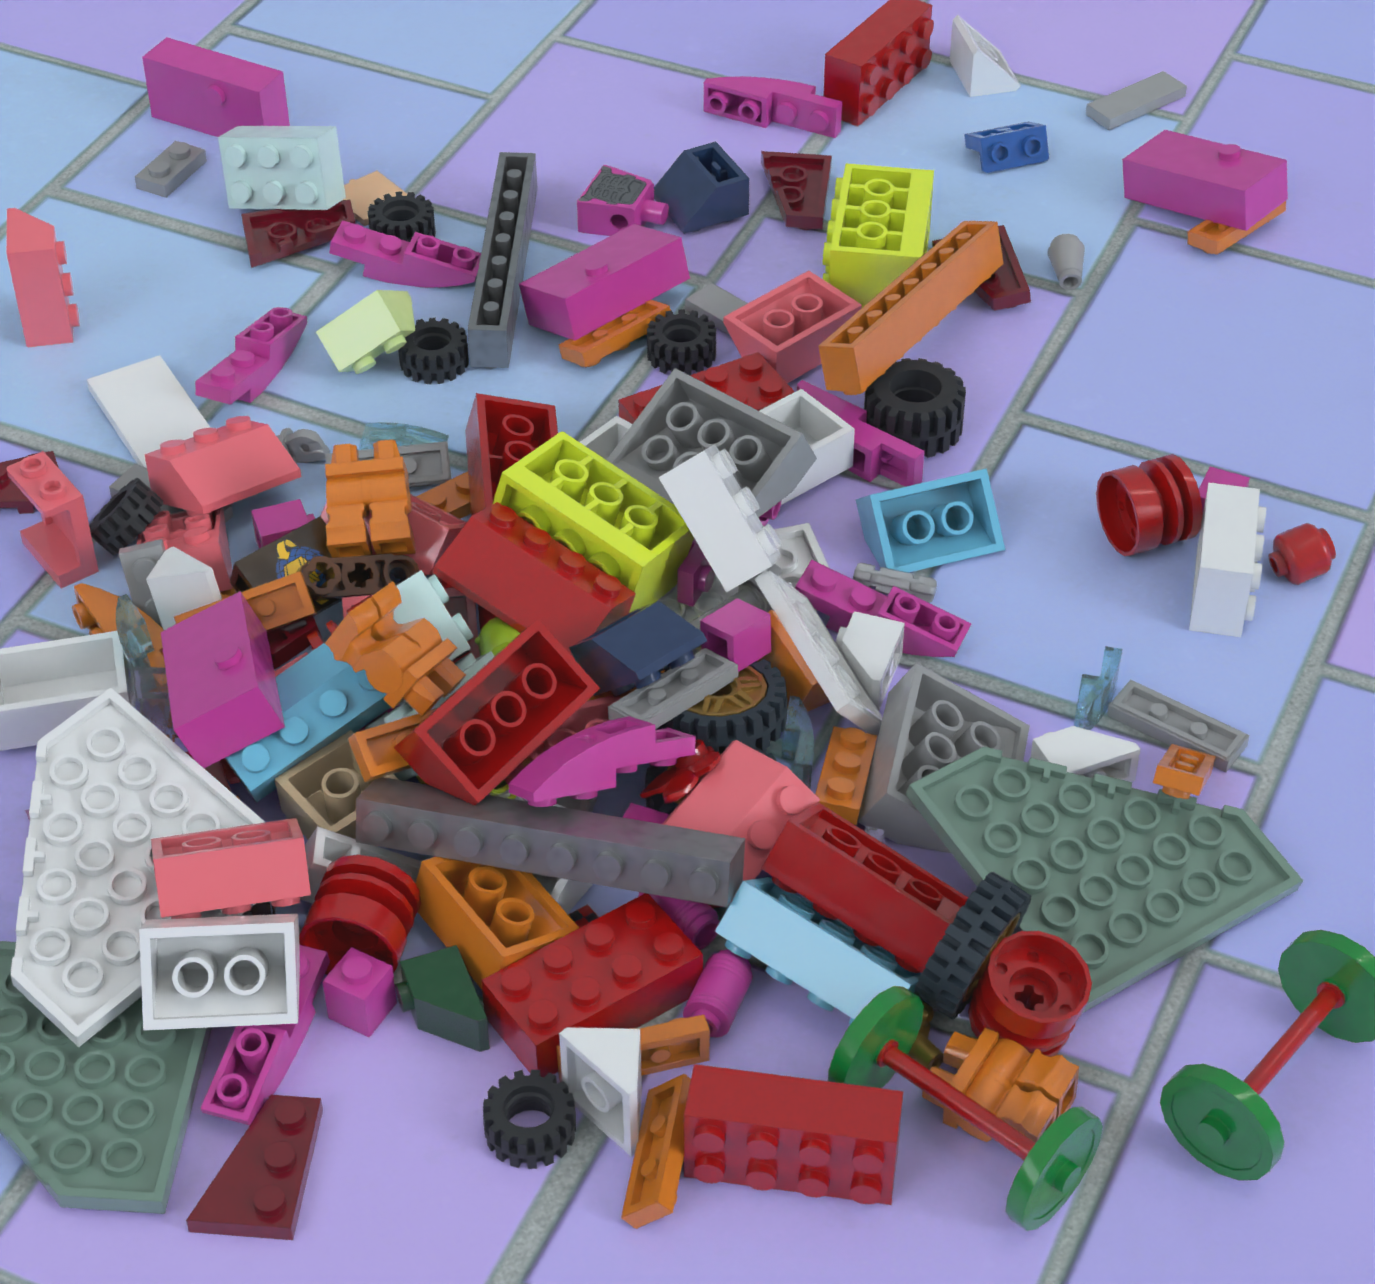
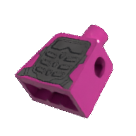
(617, 201)

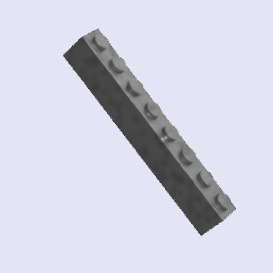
(502, 261)
(552, 841)

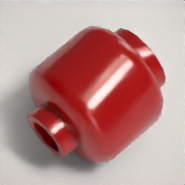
(1302, 553)

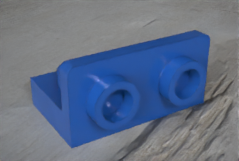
(1009, 146)

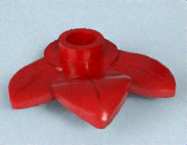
(684, 775)

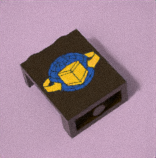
(286, 557)

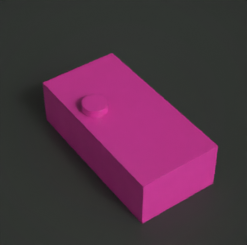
(212, 89)
(1205, 179)
(604, 281)
(221, 680)

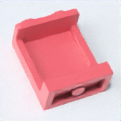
(63, 537)

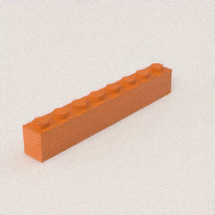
(910, 307)

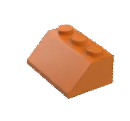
(488, 913)

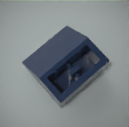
(703, 188)
(637, 648)

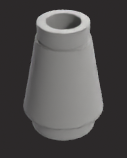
(1067, 259)

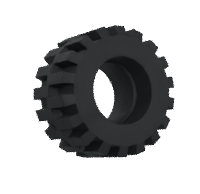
(918, 404)

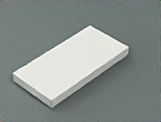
(146, 406)
(820, 652)

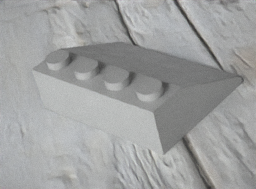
(692, 417)
(921, 731)

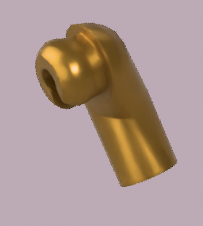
(923, 1049)

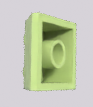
(368, 330)

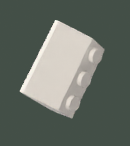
(220, 971)

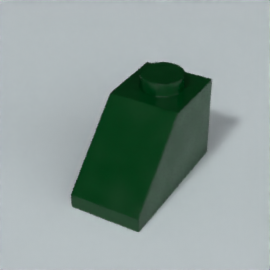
(443, 998)

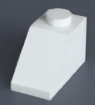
(873, 651)
(1088, 753)

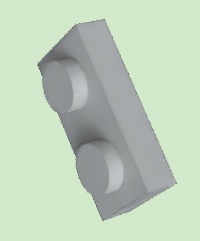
(170, 169)
(137, 564)

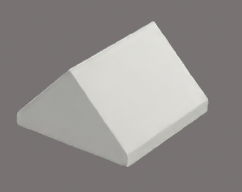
(979, 62)
(180, 585)
(605, 1079)

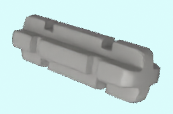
(887, 578)

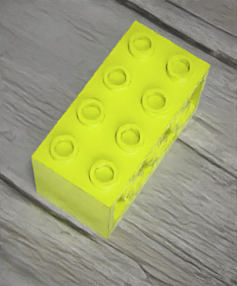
(876, 227)
(599, 515)

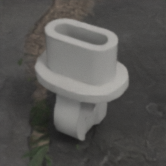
(303, 445)

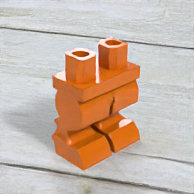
(367, 486)
(398, 659)
(1008, 1081)

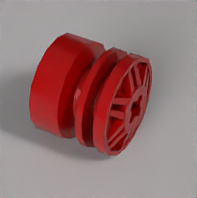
(1149, 505)
(362, 907)
(1031, 991)

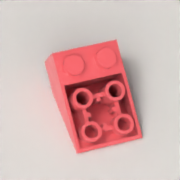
(196, 535)

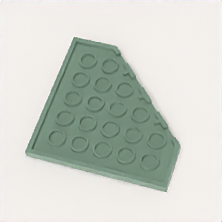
(1106, 864)
(98, 1117)

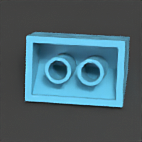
(932, 522)

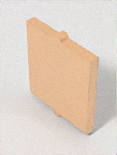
(365, 190)

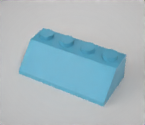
(318, 705)
(809, 948)

